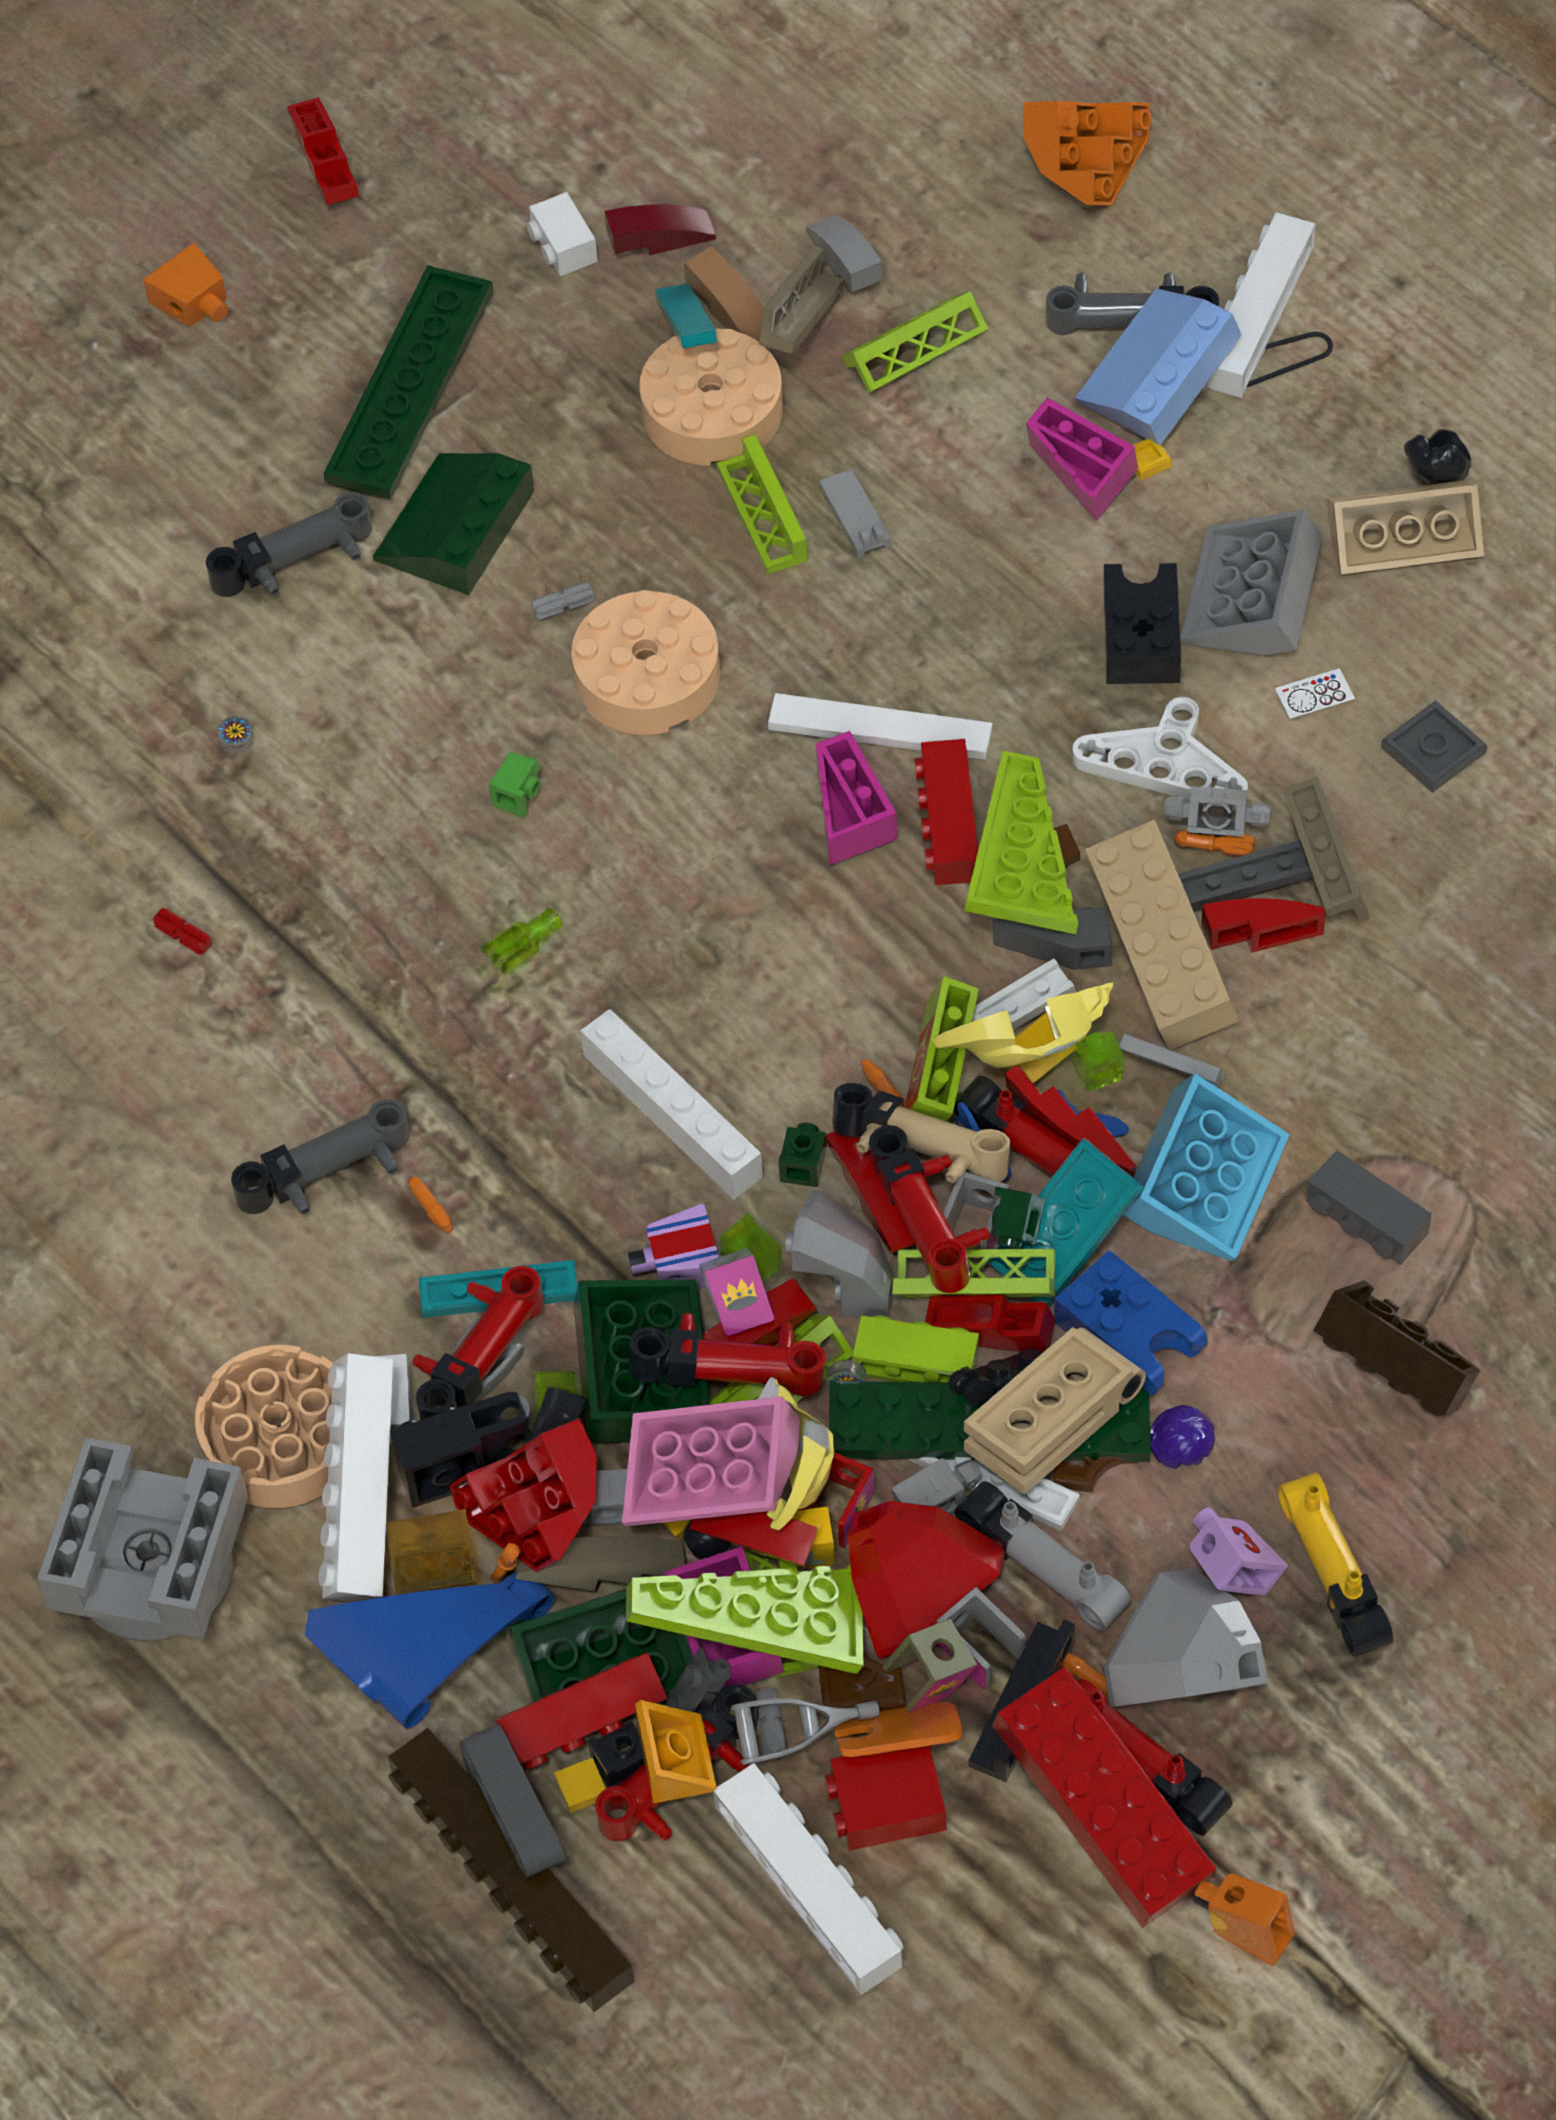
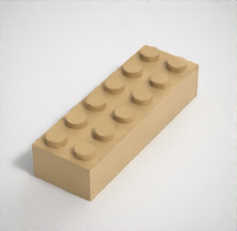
(1162, 935)

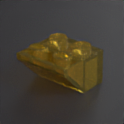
(431, 1552)

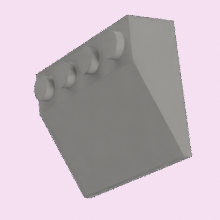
(1253, 584)

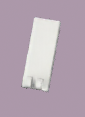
(1027, 995)

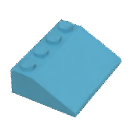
(1206, 1169)

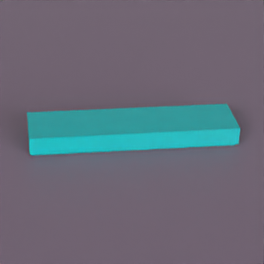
(686, 316)
(449, 1296)

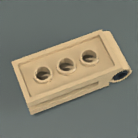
(1051, 1408)

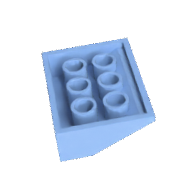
(1160, 363)

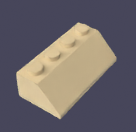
(1406, 526)

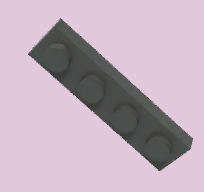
(1246, 875)

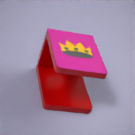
(862, 1486)

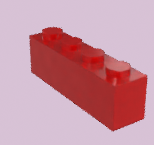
(949, 811)
(580, 1710)

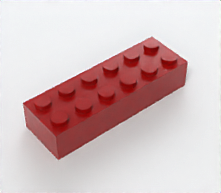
(1103, 1796)

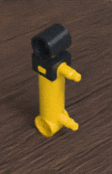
(1349, 1593)

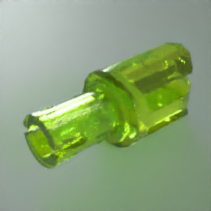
(520, 941)

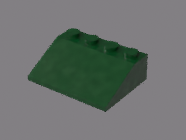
(457, 518)
(604, 1322)
(589, 1639)

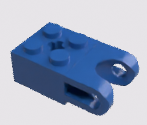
(1128, 1316)

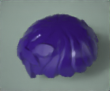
(1181, 1436)

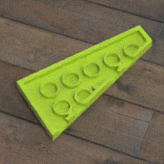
(1019, 854)
(769, 1611)

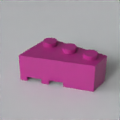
(1082, 455)
(852, 800)

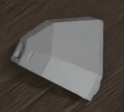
(840, 1245)
(1184, 1643)

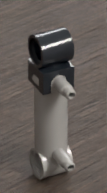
(1095, 1596)

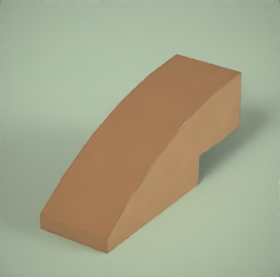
(725, 292)

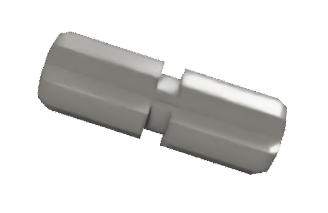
(571, 598)
(771, 1723)

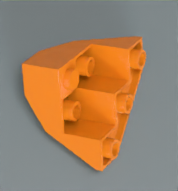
(1087, 144)

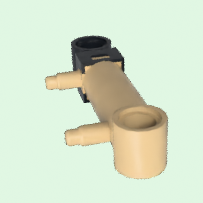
(980, 1152)

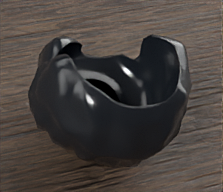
(1439, 458)

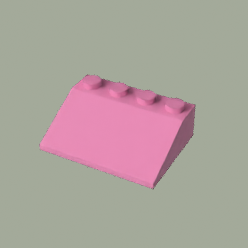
(709, 1460)

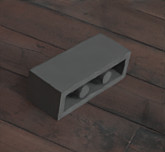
(1368, 1207)

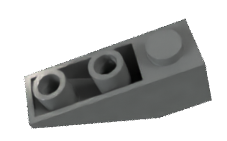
(1083, 950)

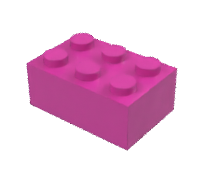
(745, 1664)

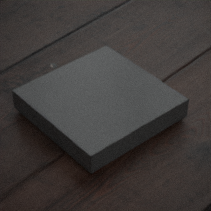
(1434, 746)

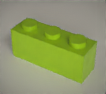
(913, 1350)

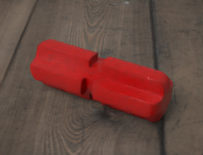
(175, 927)

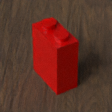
(886, 1797)

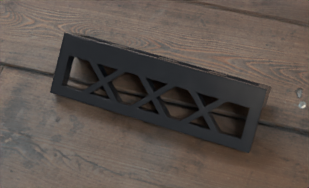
(1039, 1660)

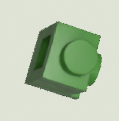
(515, 784)

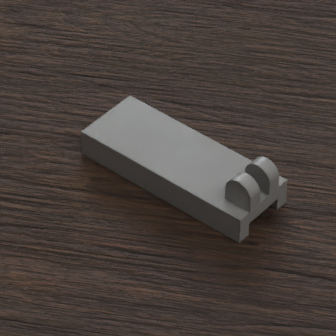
(854, 513)
(1171, 1060)

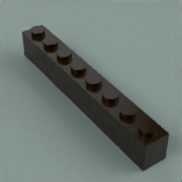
(538, 1903)

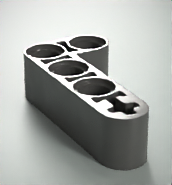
(512, 1800)

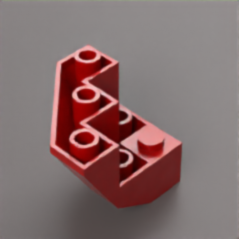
(533, 1495)
(914, 1567)

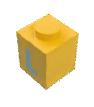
(823, 1548)

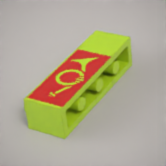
(939, 1070)

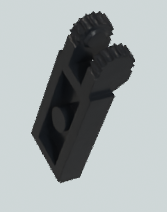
(987, 1380)

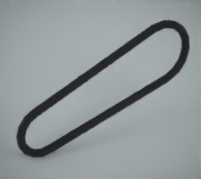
(1297, 365)

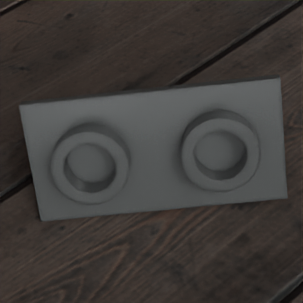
(699, 1683)

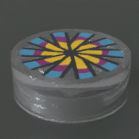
(235, 735)
(846, 1371)

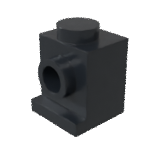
(610, 1760)

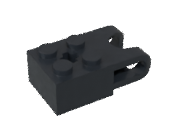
(1141, 627)
(456, 1442)

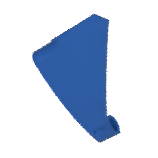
(412, 1642)

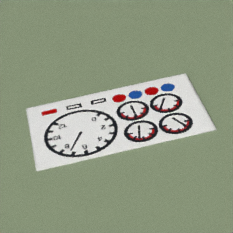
(1314, 693)

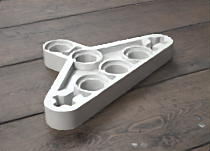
(1145, 750)

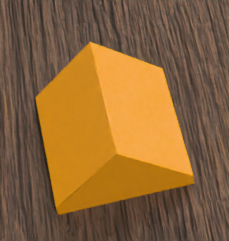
(674, 1752)

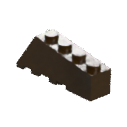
(1396, 1349)

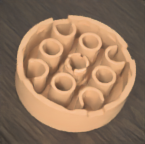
(710, 397)
(645, 662)
(241, 1416)

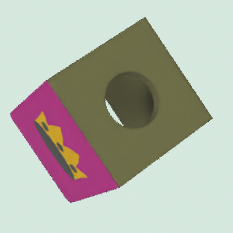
(943, 1675)

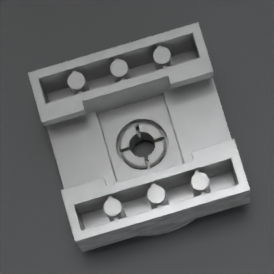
(128, 1514)

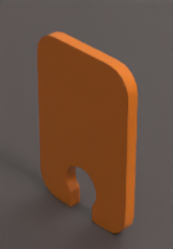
(900, 1730)

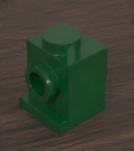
(802, 1155)
(1017, 1217)

